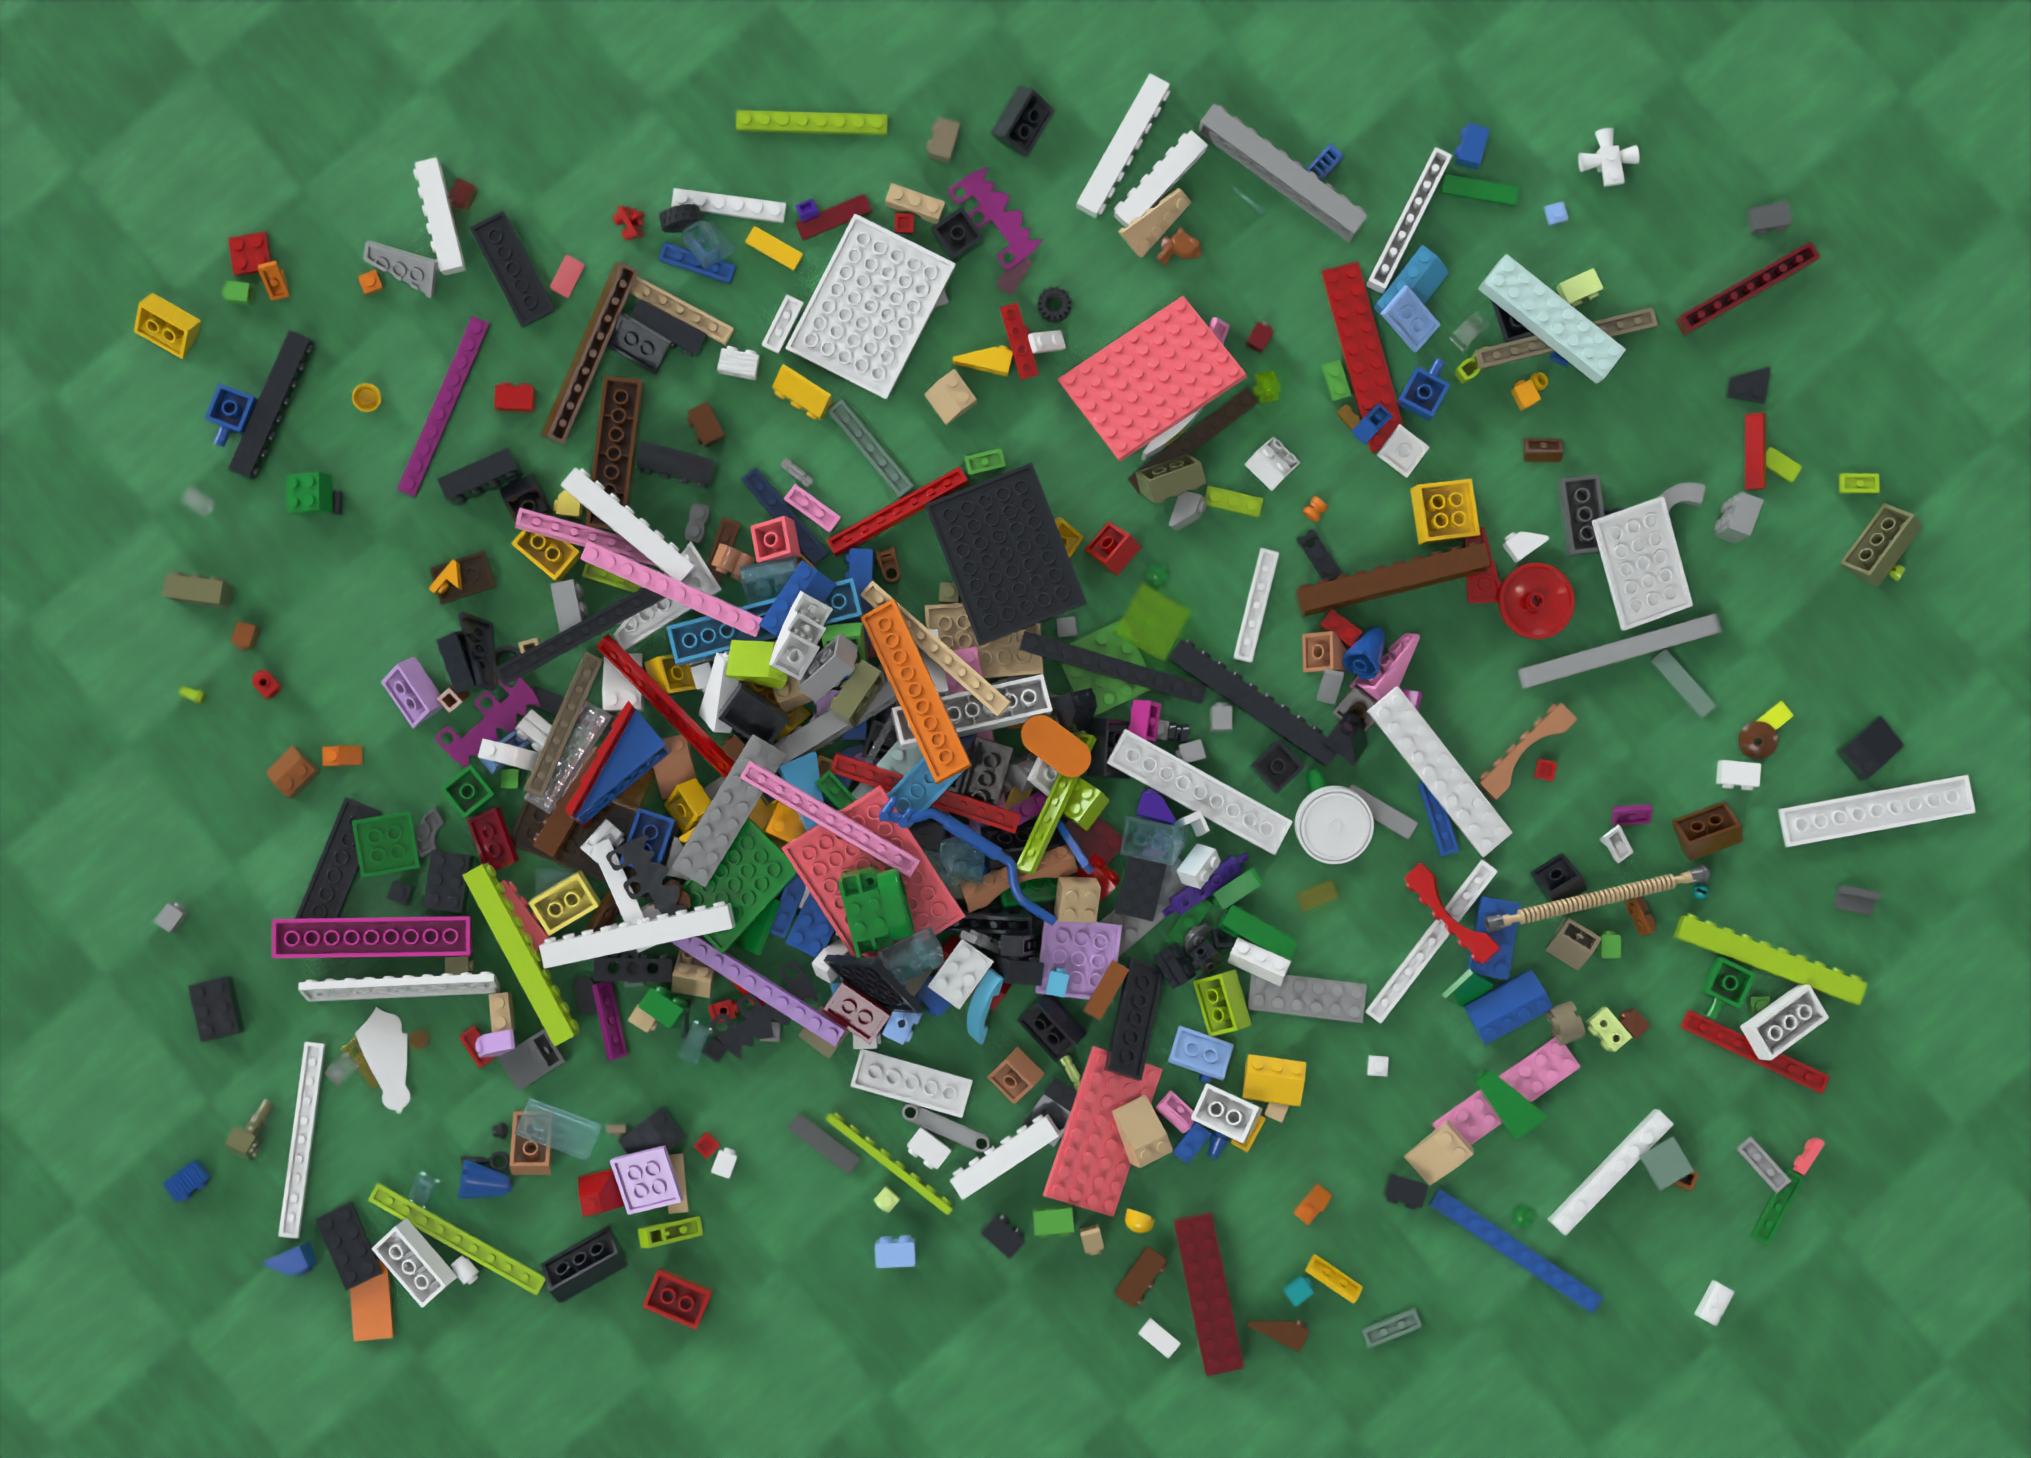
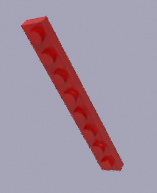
(897, 512)
(1740, 1045)

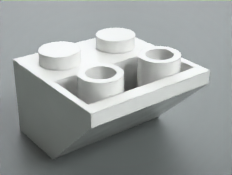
(1272, 463)

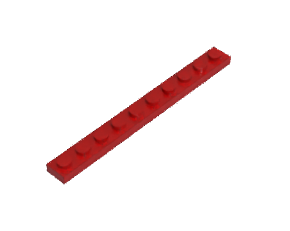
(665, 705)
(948, 800)

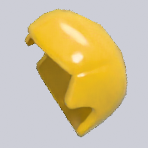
(366, 397)
(1138, 1221)

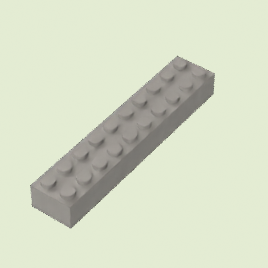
(1282, 173)

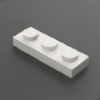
(782, 324)

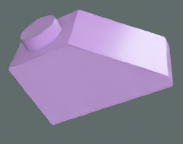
(495, 1043)

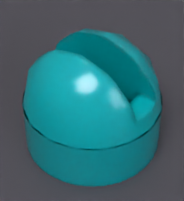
(1698, 895)

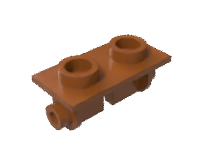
(1643, 923)

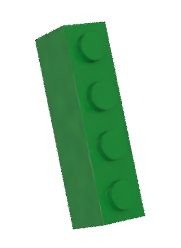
(1253, 930)

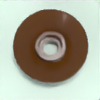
(1758, 730)

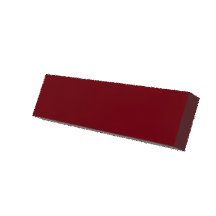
(833, 217)

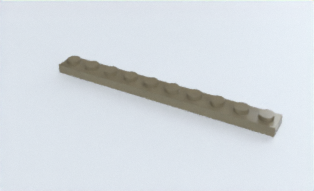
(1534, 346)

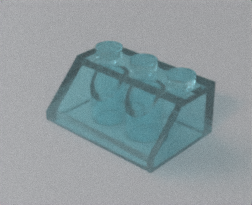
(1153, 840)

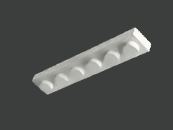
(731, 205)

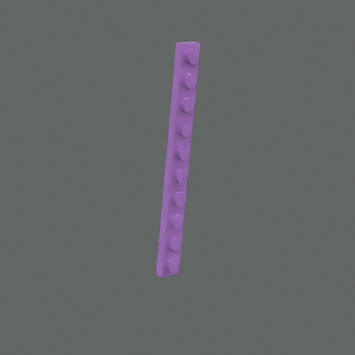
(763, 988)

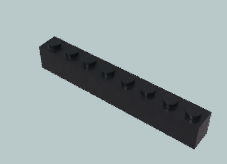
(271, 405)

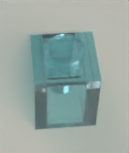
(695, 1042)

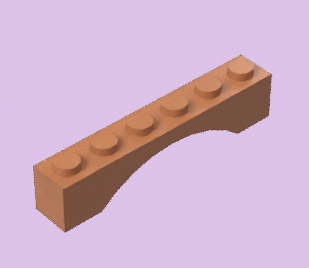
(1499, 778)
(1054, 863)

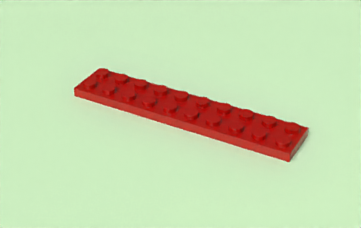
(1361, 347)

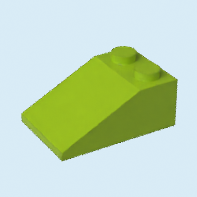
(750, 663)

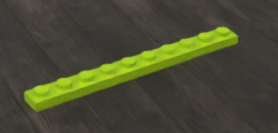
(457, 1239)

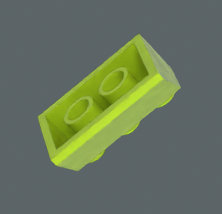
(1222, 1003)

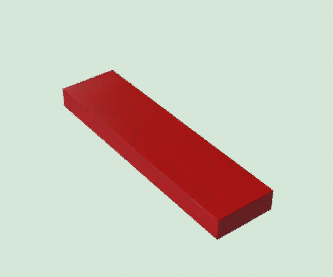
(1755, 451)

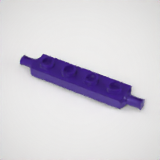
(1190, 896)

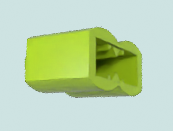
(1468, 369)

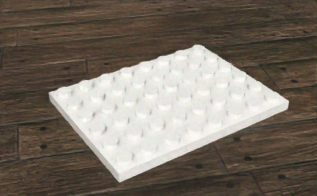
(870, 306)

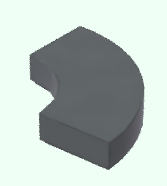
(428, 832)

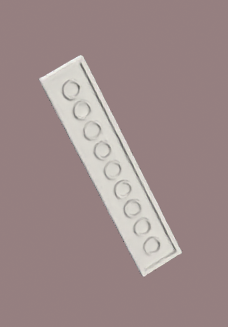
(1439, 771)
(1199, 792)
(1876, 810)
(400, 987)

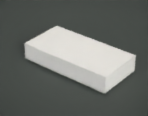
(1159, 1338)

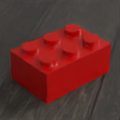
(678, 1298)

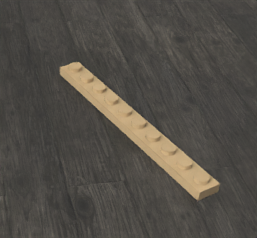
(943, 655)

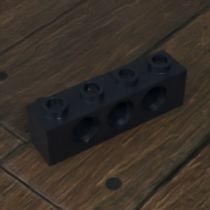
(603, 973)

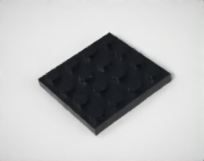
(874, 981)

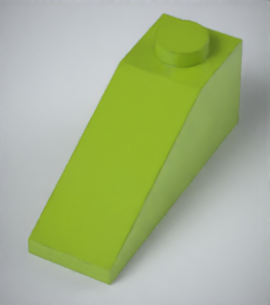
(670, 1232)

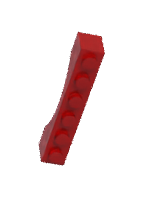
(1425, 884)

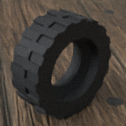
(679, 217)

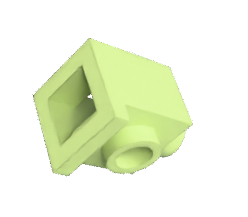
(887, 1199)

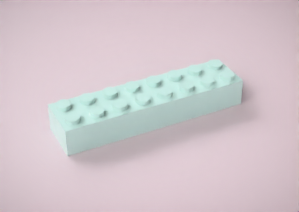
(1551, 319)

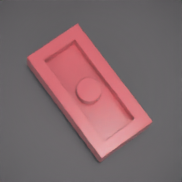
(1804, 1161)

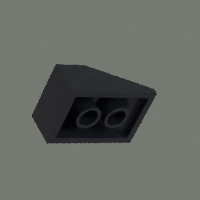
(1870, 749)
(1057, 1103)
(654, 1132)

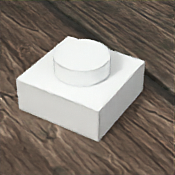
(1377, 1065)

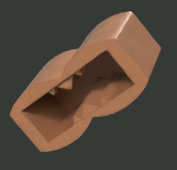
(730, 560)

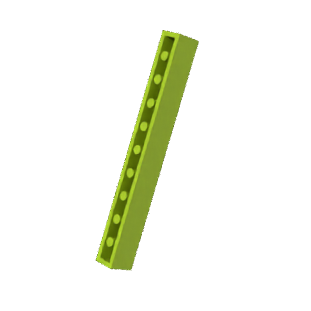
(521, 953)
(1770, 960)

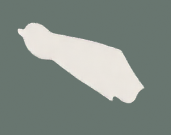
(386, 1055)

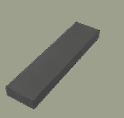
(824, 1143)

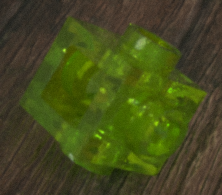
(1266, 387)

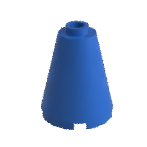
(1366, 654)
(482, 1182)

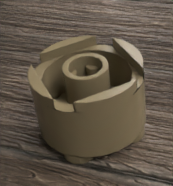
(1565, 1023)

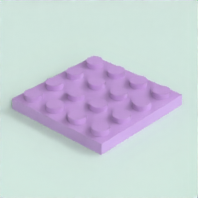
(1081, 950)

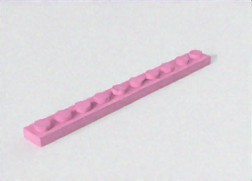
(671, 588)
(829, 818)

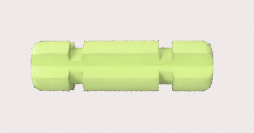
(1071, 1070)

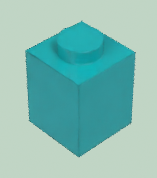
(1298, 1290)

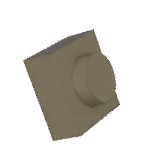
(616, 1129)

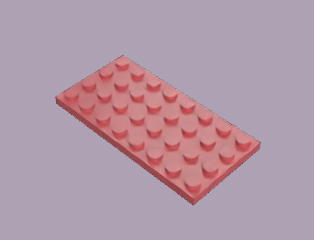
(1091, 1154)

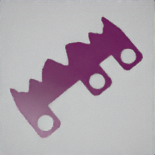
(992, 206)
(500, 715)

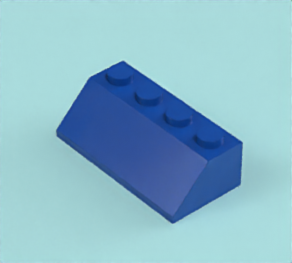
(803, 579)
(1508, 1007)

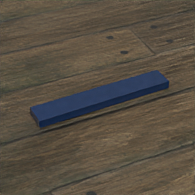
(777, 508)

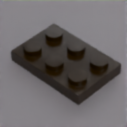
(475, 577)

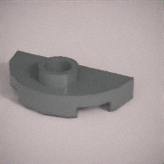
(1195, 937)

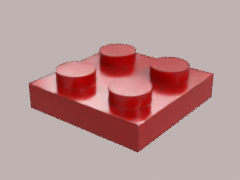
(249, 252)

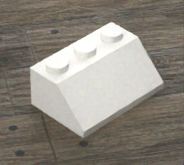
(1226, 1113)

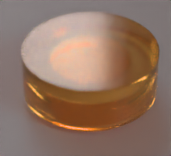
(419, 1039)

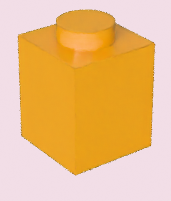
(1525, 394)

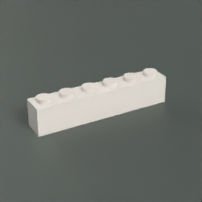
(1162, 178)
(440, 216)
(1005, 1156)

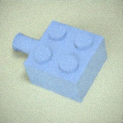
(900, 1026)

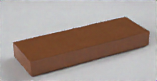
(1106, 990)

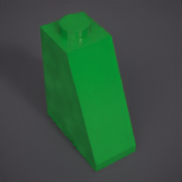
(1236, 889)

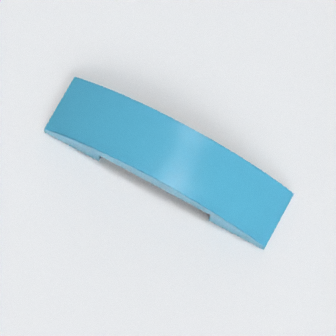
(980, 1003)

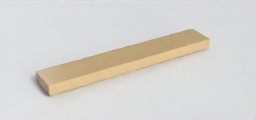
(681, 310)

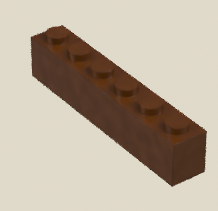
(559, 824)

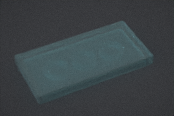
(558, 1129)

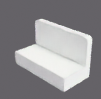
(1197, 822)

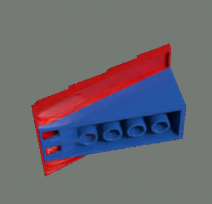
(620, 761)

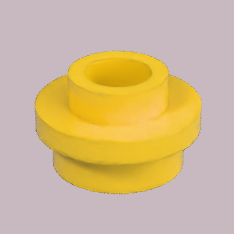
(1539, 380)

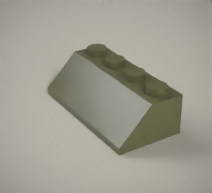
(1881, 544)

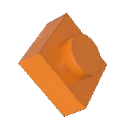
(370, 282)

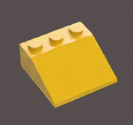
(1445, 511)

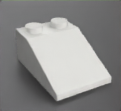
(618, 689)

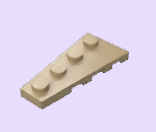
(1151, 226)

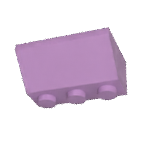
(412, 691)

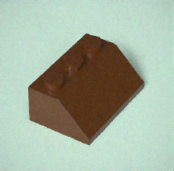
(1707, 830)

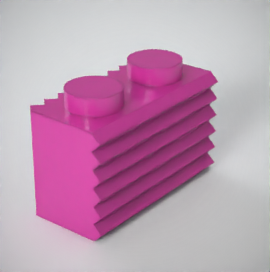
(1145, 719)

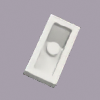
(1617, 844)

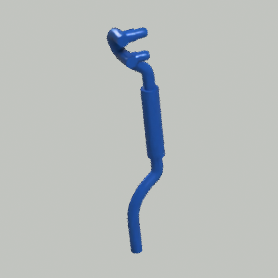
(973, 839)

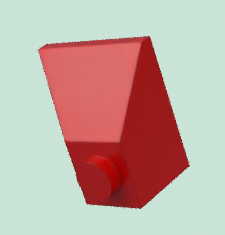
(599, 1193)

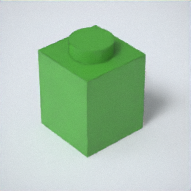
(238, 293)
(1609, 945)

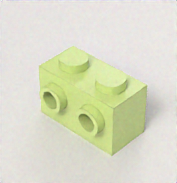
(1608, 1029)

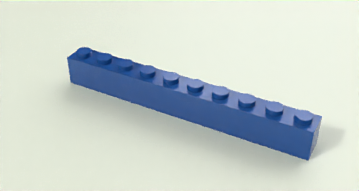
(861, 569)

